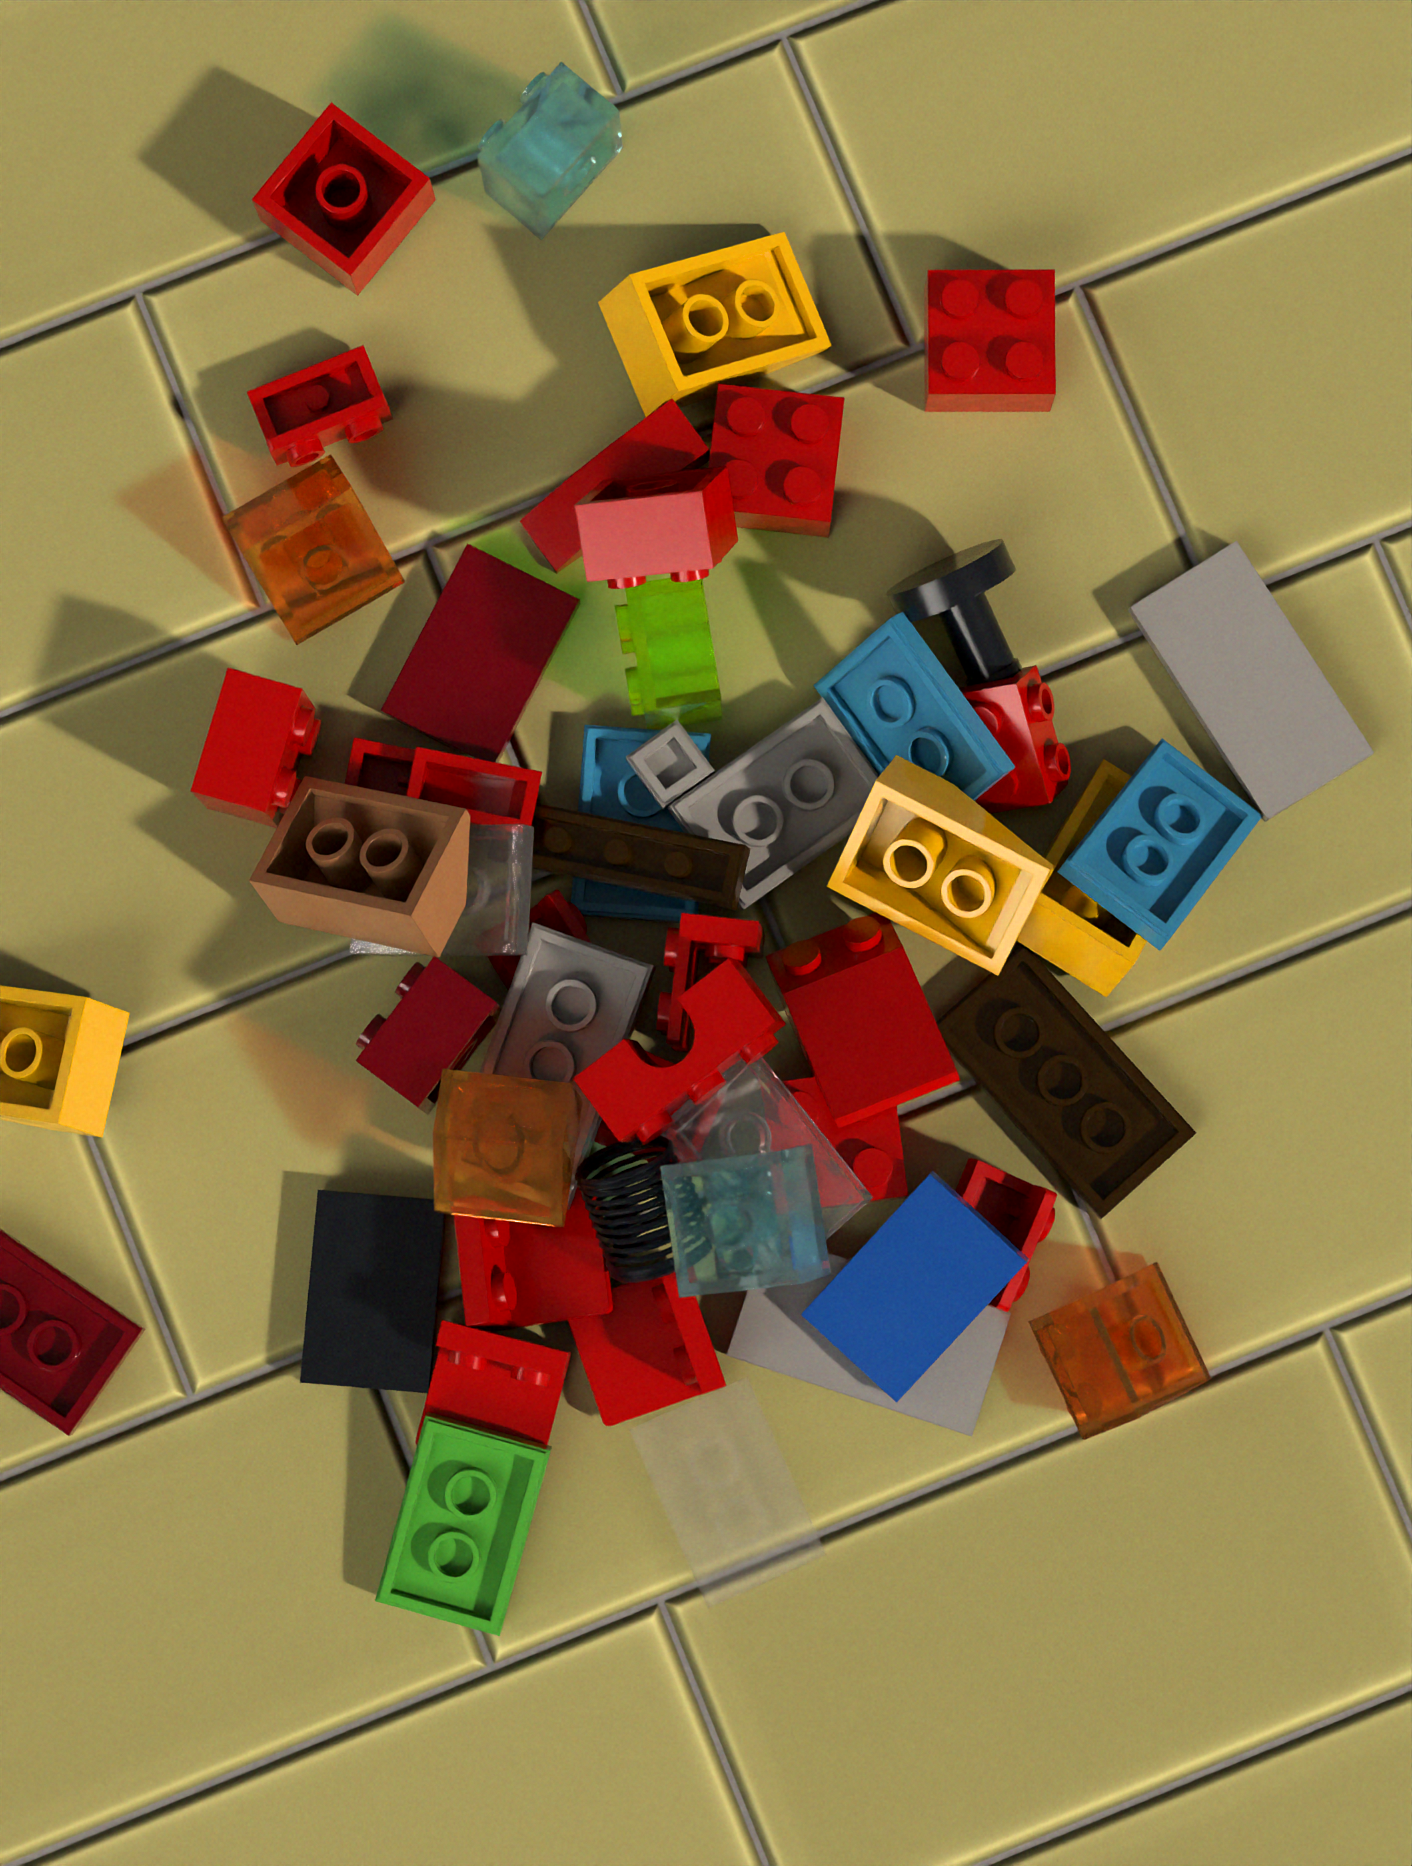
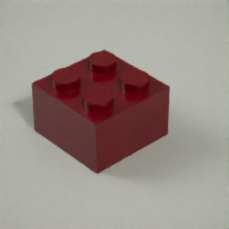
(429, 1030)

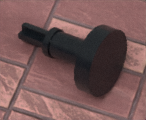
(957, 594)

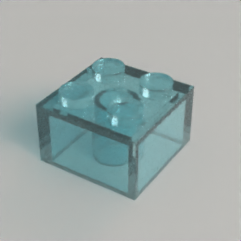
(549, 149)
(745, 1221)

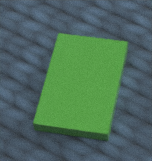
(463, 1523)

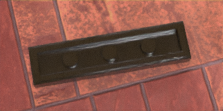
(638, 856)

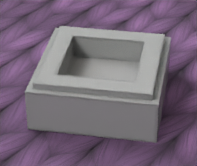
(670, 764)

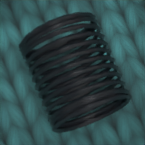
(617, 1187)

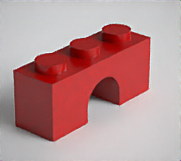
(729, 1024)

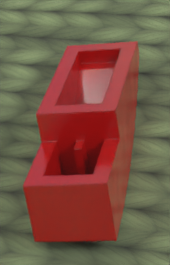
(653, 446)
(487, 789)

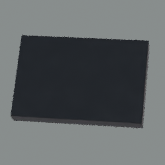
(373, 1292)

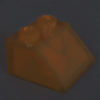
(313, 549)
(504, 1147)
(1120, 1351)

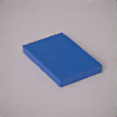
(914, 1286)

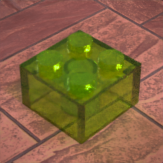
(673, 653)

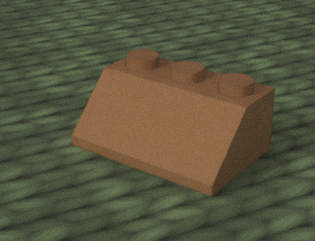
(368, 866)

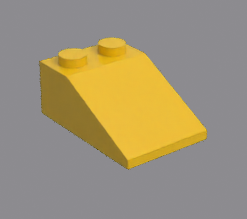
(713, 321)
(940, 866)
(1065, 921)
(58, 1059)

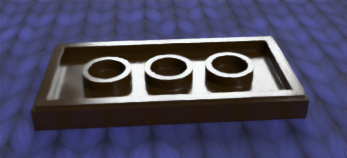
(1063, 1081)

